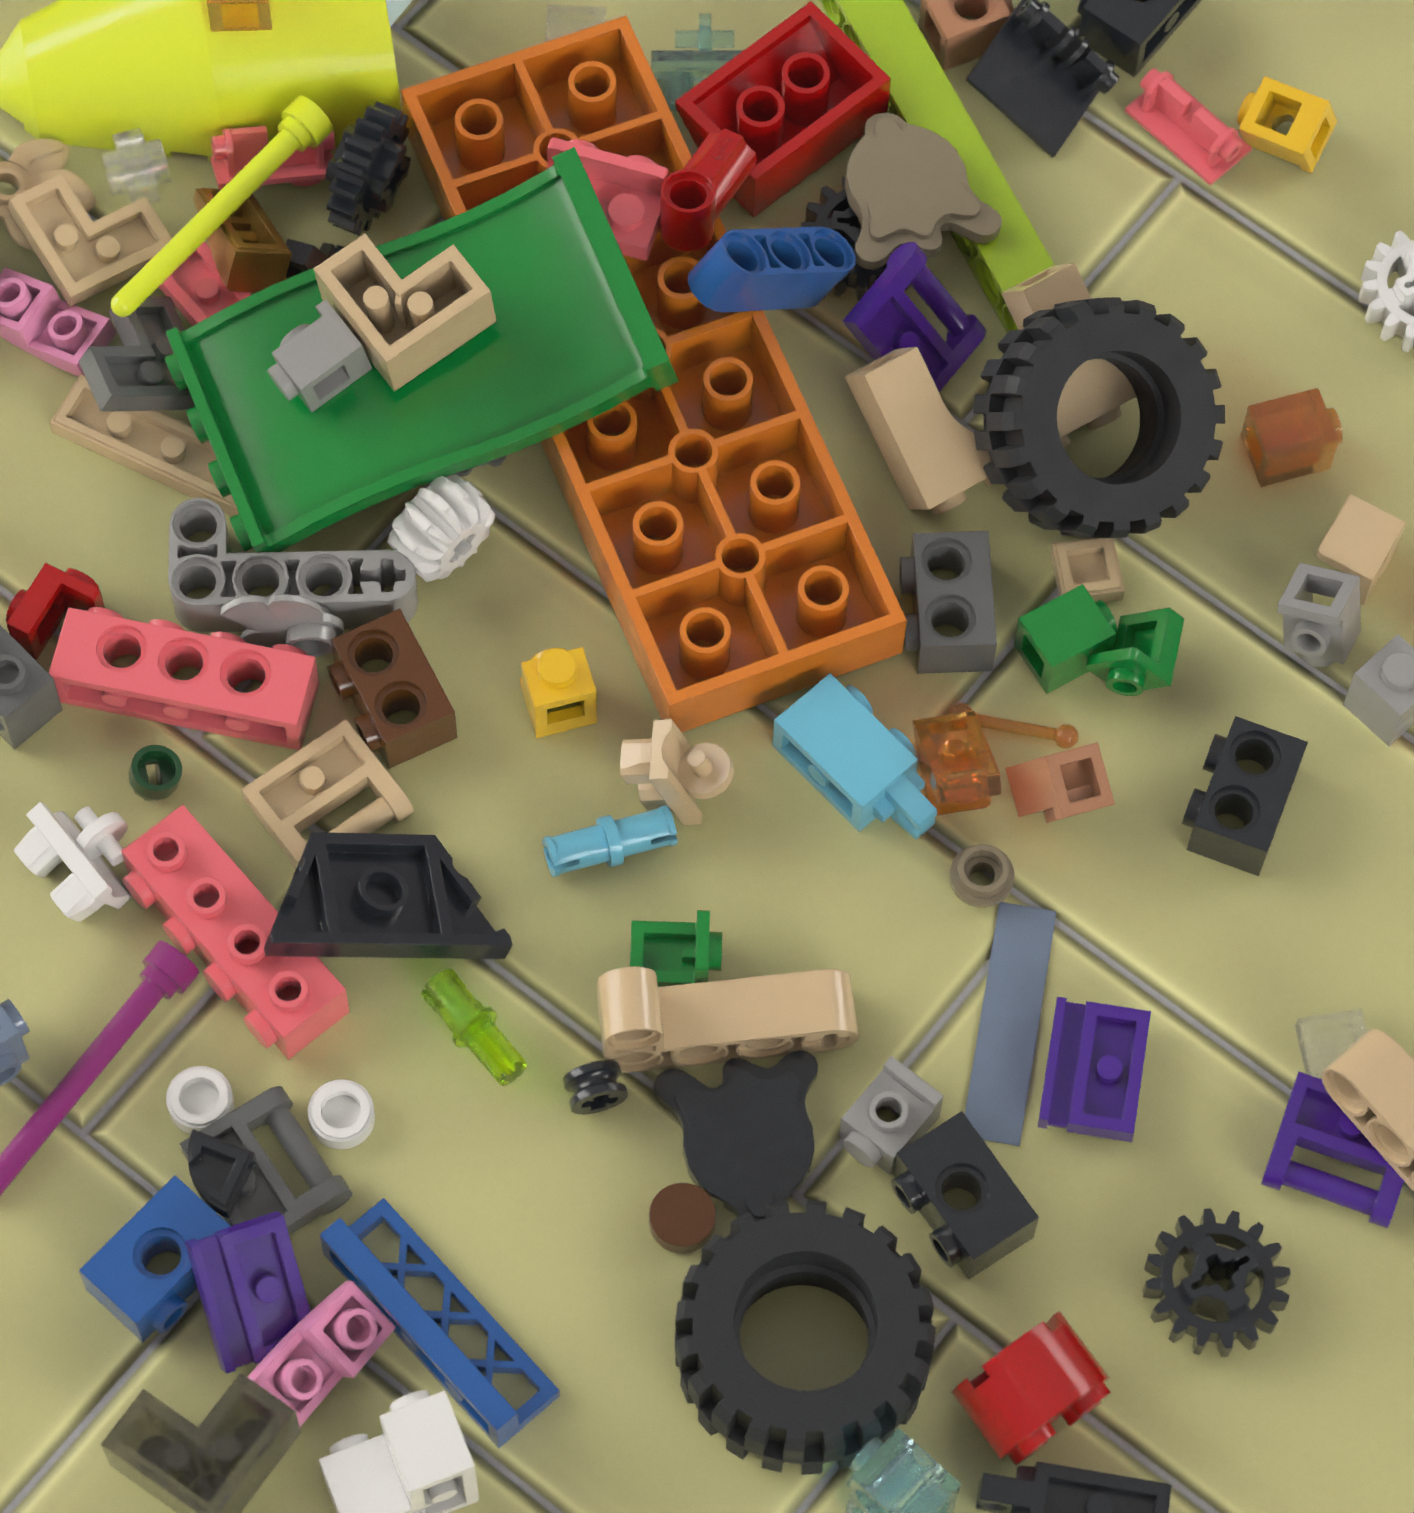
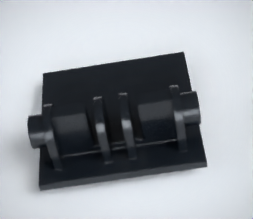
(1041, 74)

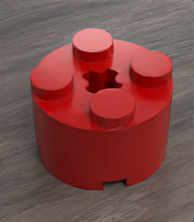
(1031, 1386)

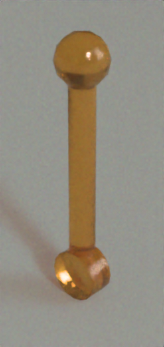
(1065, 735)

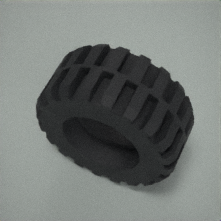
(1173, 405)
(812, 1252)

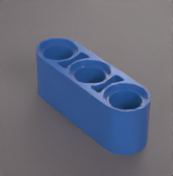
(771, 269)

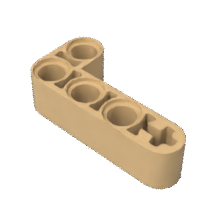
(722, 1019)

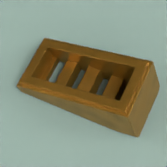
(246, 246)

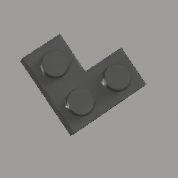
(137, 374)

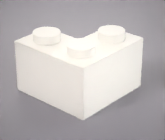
(410, 1468)

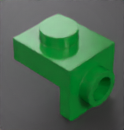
(1141, 654)
(677, 950)

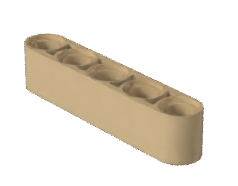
(1376, 1092)

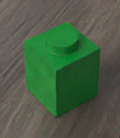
(1062, 635)

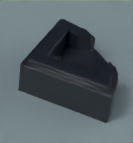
(218, 1171)

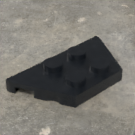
(381, 901)

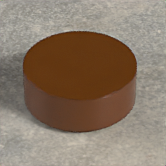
(682, 1218)

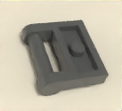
(265, 1188)

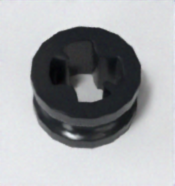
(595, 1087)

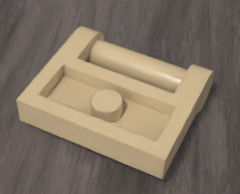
(320, 781)

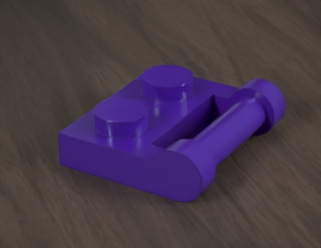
(890, 320)
(1321, 1126)

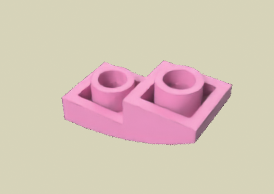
(45, 325)
(322, 1349)

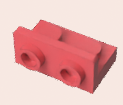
(626, 190)

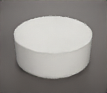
(198, 1098)
(341, 1114)

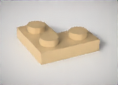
(81, 253)

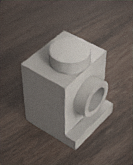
(318, 359)
(1317, 630)
(903, 1094)

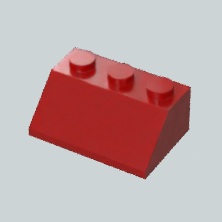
(793, 99)

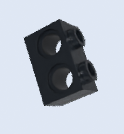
(1251, 797)

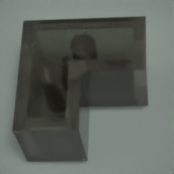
(206, 1465)

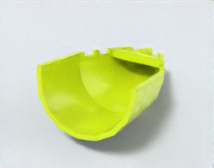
(157, 67)

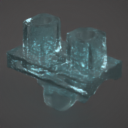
(679, 68)

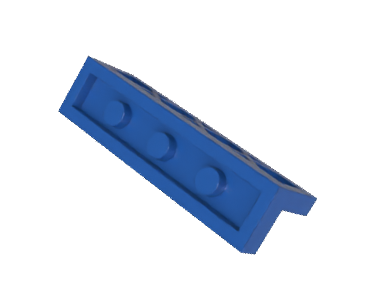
(419, 1327)

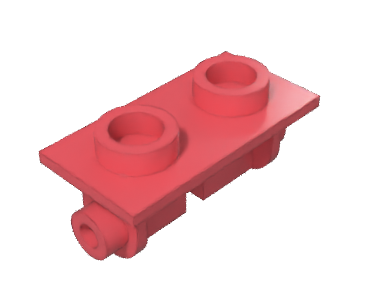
(1186, 127)
(240, 145)

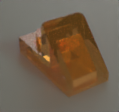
(956, 762)

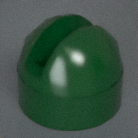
(167, 770)

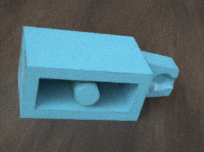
(853, 758)

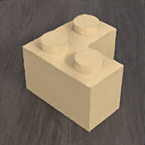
(408, 320)

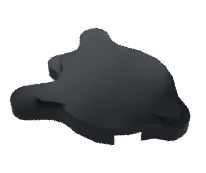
(750, 1134)

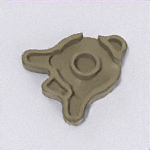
(910, 189)

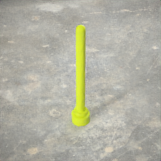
(302, 127)

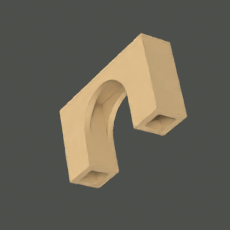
(928, 448)

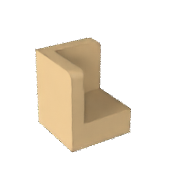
(1361, 542)

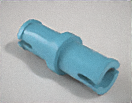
(609, 841)

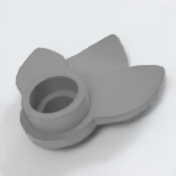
(285, 621)

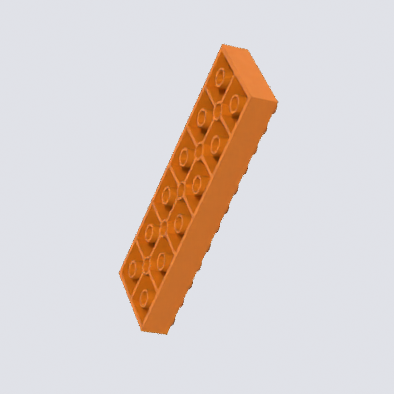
(696, 499)

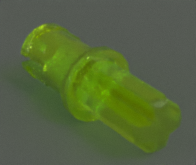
(473, 1026)

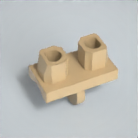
(674, 771)

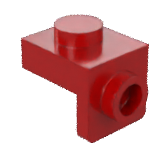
(41, 608)

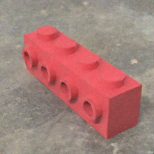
(227, 923)

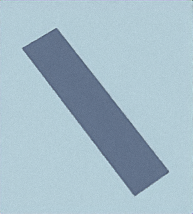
(1009, 1022)

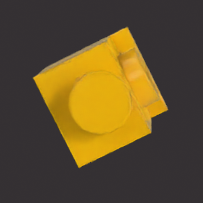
(1280, 103)
(554, 680)

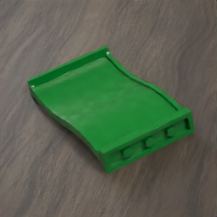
(561, 352)

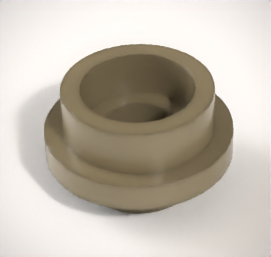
(987, 859)

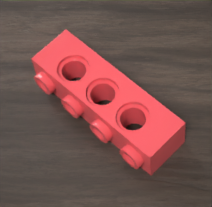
(146, 690)

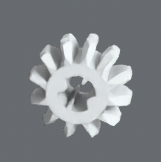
(442, 527)

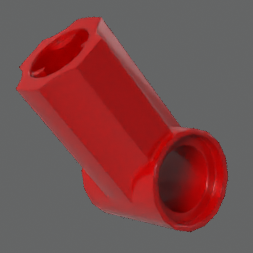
(702, 189)

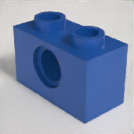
(119, 1270)

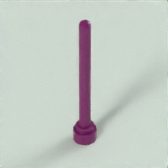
(163, 976)

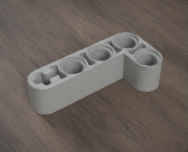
(291, 573)

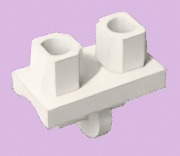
(58, 840)

